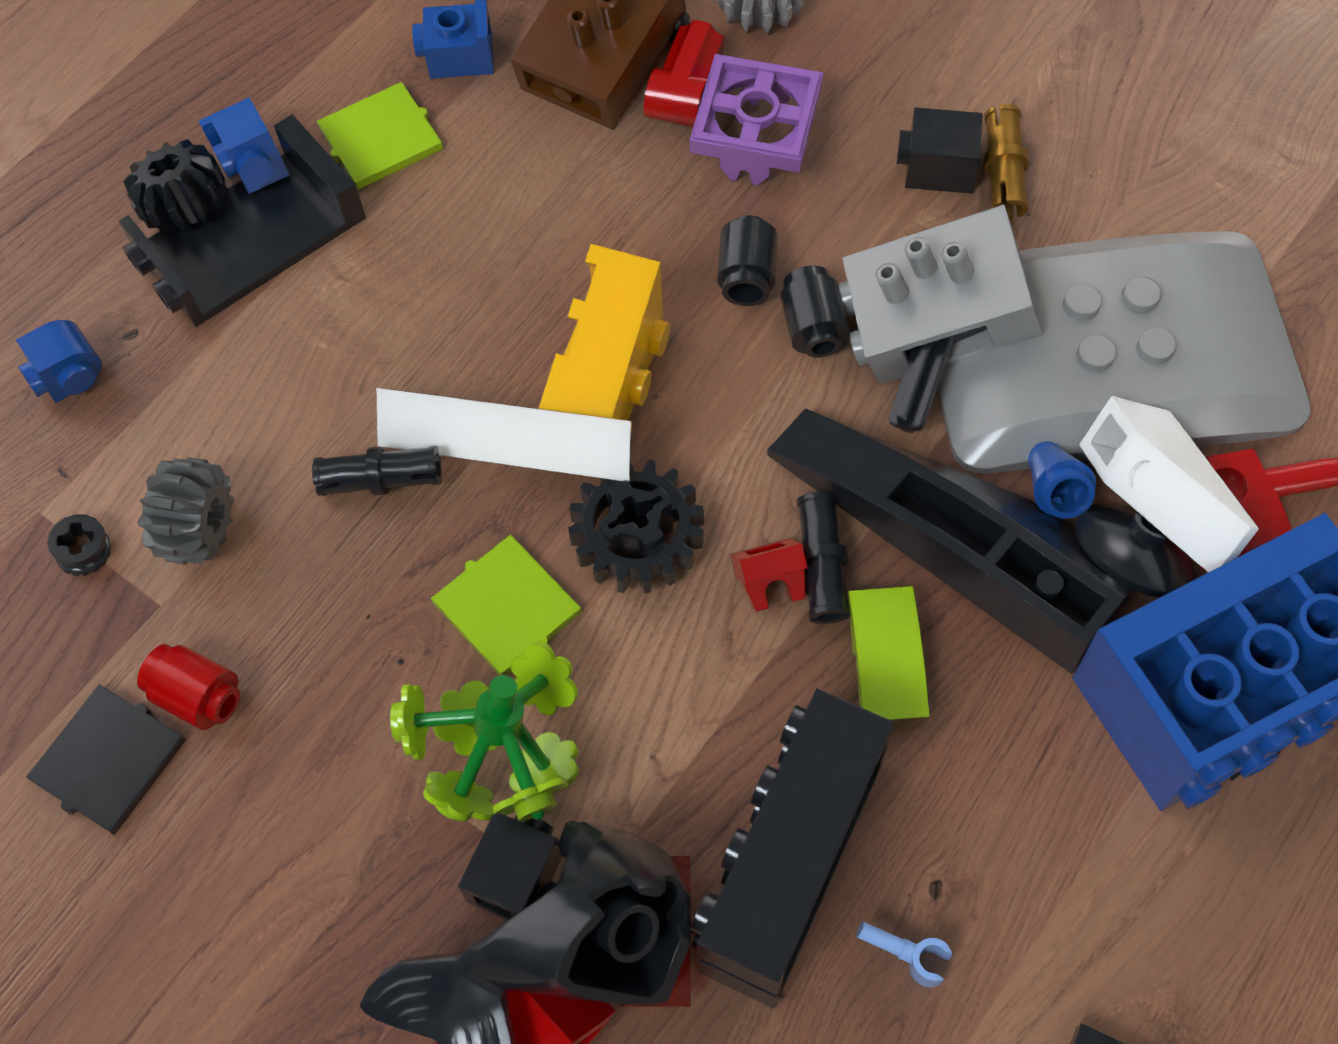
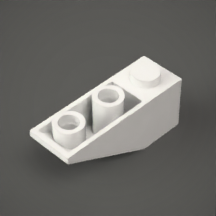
(1168, 481)

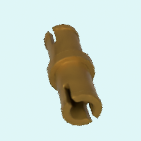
(1006, 159)

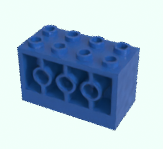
(1223, 668)

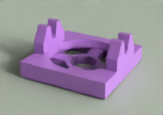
(757, 81)

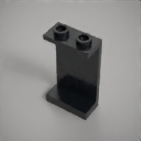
(251, 233)

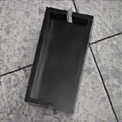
(793, 848)

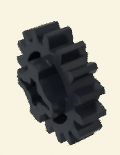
(633, 533)

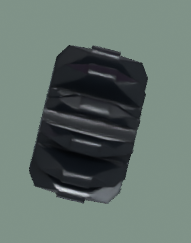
(175, 186)

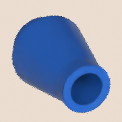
(1060, 481)

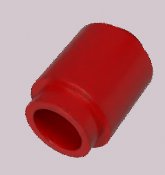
(189, 685)

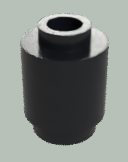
(747, 260)
(814, 311)

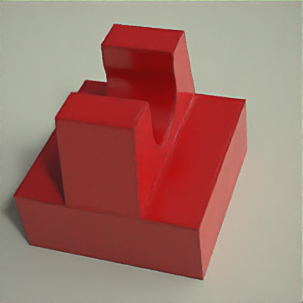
(768, 563)

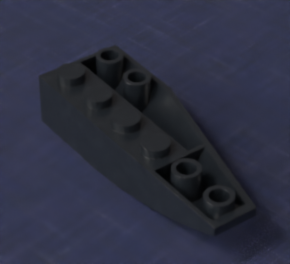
(964, 531)

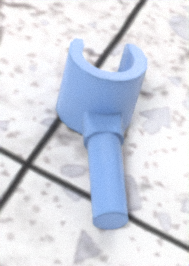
(907, 951)

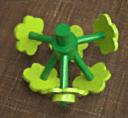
(490, 717)

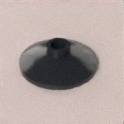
(1132, 550)

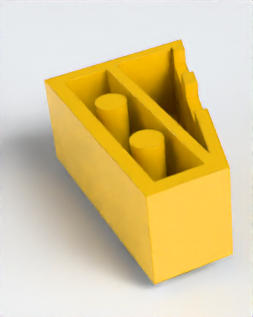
(613, 339)

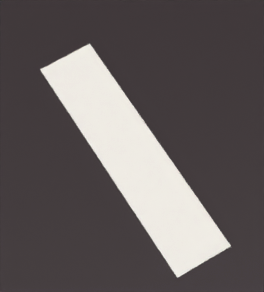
(505, 434)

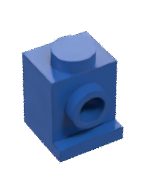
(455, 40)
(244, 145)

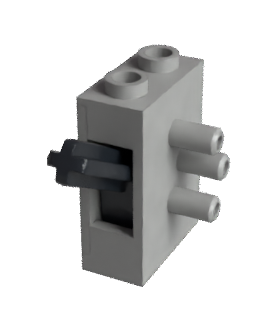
(936, 303)

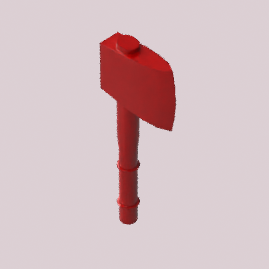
(1260, 488)

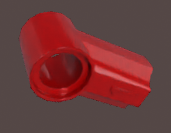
(678, 87)

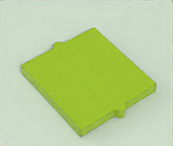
(379, 135)
(505, 604)

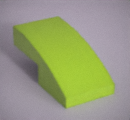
(888, 652)

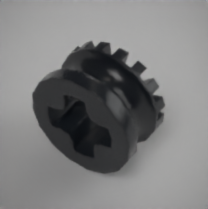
(65, 535)

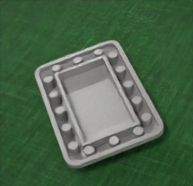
(1138, 319)

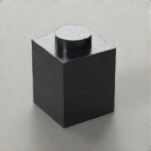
(941, 150)
(510, 865)

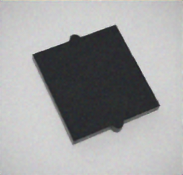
(106, 759)

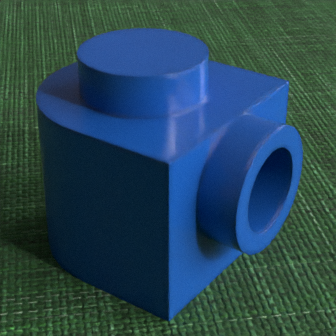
(58, 360)

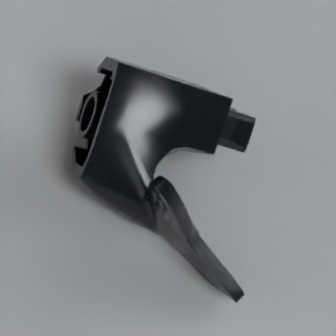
(597, 935)

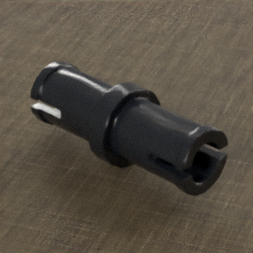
(377, 471)
(823, 557)

